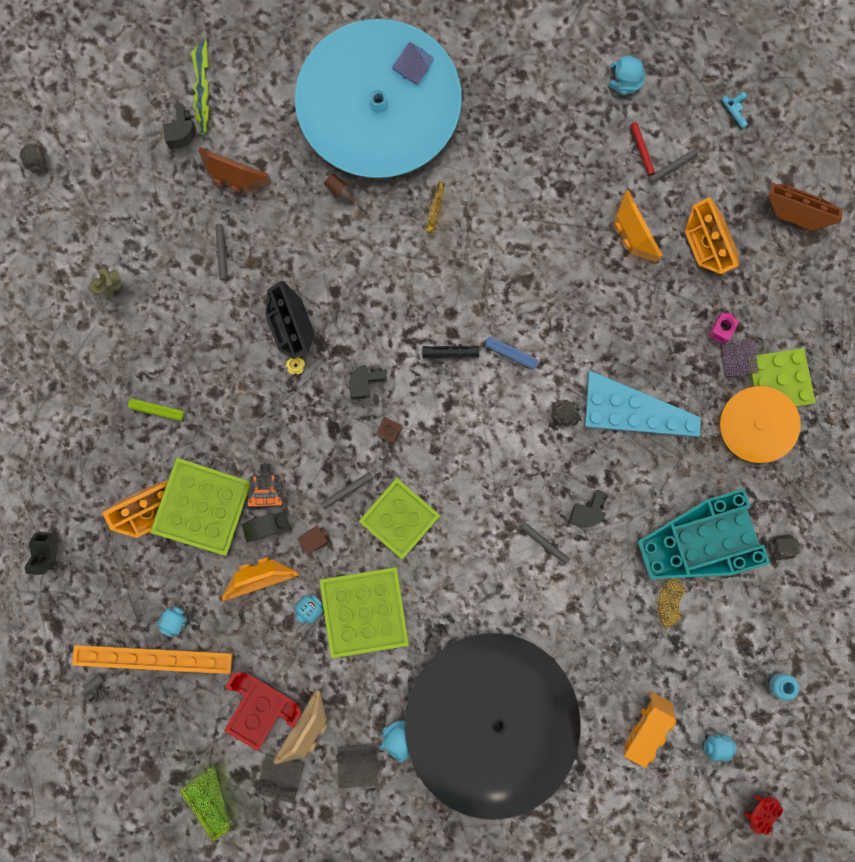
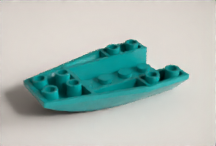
(705, 541)

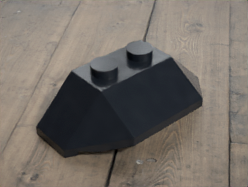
(288, 321)

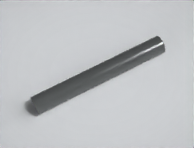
(672, 166)
(221, 252)
(347, 490)
(545, 543)

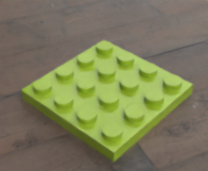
(200, 507)
(364, 612)

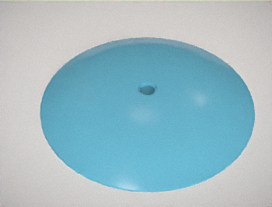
(353, 71)

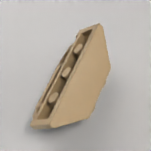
(303, 736)

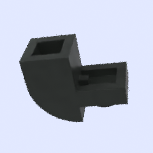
(180, 132)
(360, 381)
(589, 516)
(265, 526)
(43, 553)

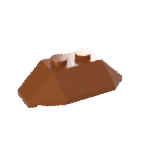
(232, 173)
(803, 208)

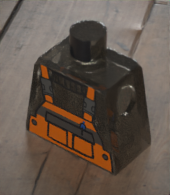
(265, 490)

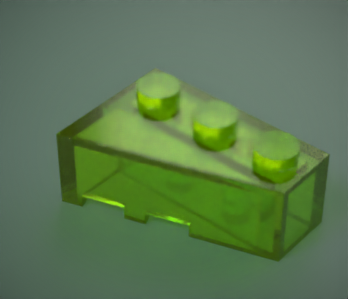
(208, 803)

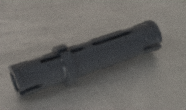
(450, 351)

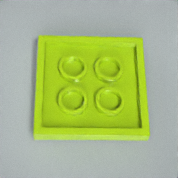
(787, 373)
(399, 518)

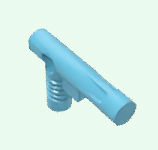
(736, 107)

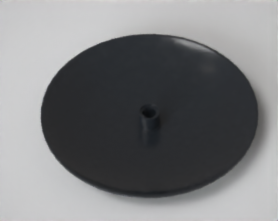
(452, 719)

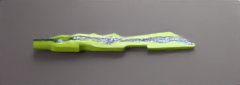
(201, 87)

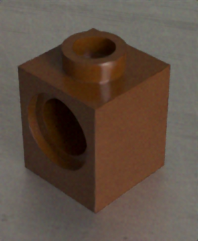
(389, 430)
(313, 539)

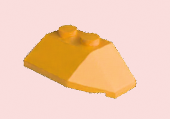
(634, 231)
(711, 238)
(136, 512)
(256, 577)

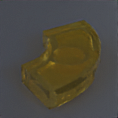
(435, 207)
(669, 602)

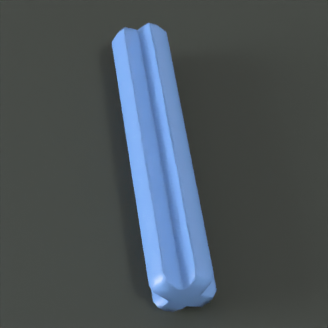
(511, 352)

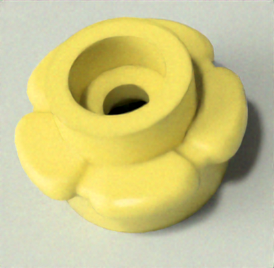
(300, 364)

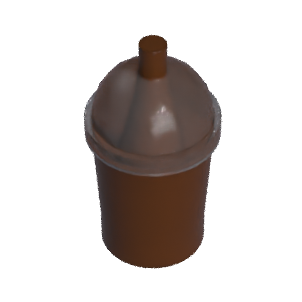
(339, 188)

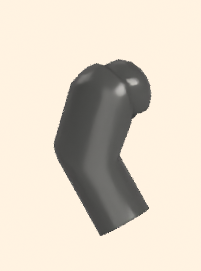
(91, 688)

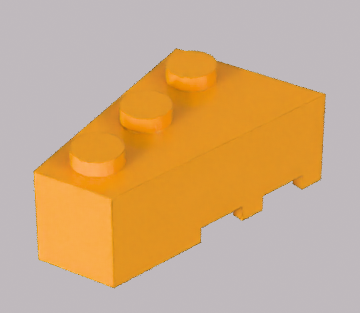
(650, 731)

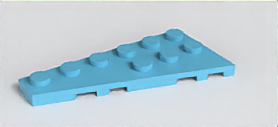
(626, 409)

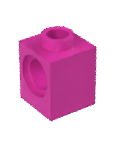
(718, 333)

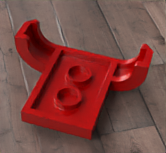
(258, 710)

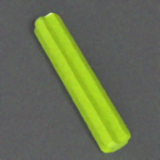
(156, 409)

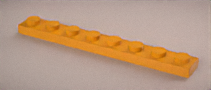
(152, 659)

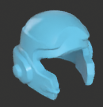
(629, 73)
(395, 741)

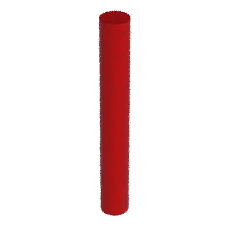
(642, 148)

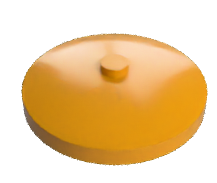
(760, 424)

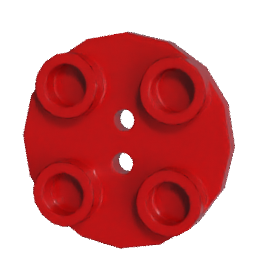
(765, 815)

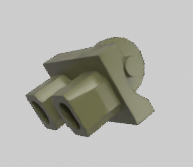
(107, 282)

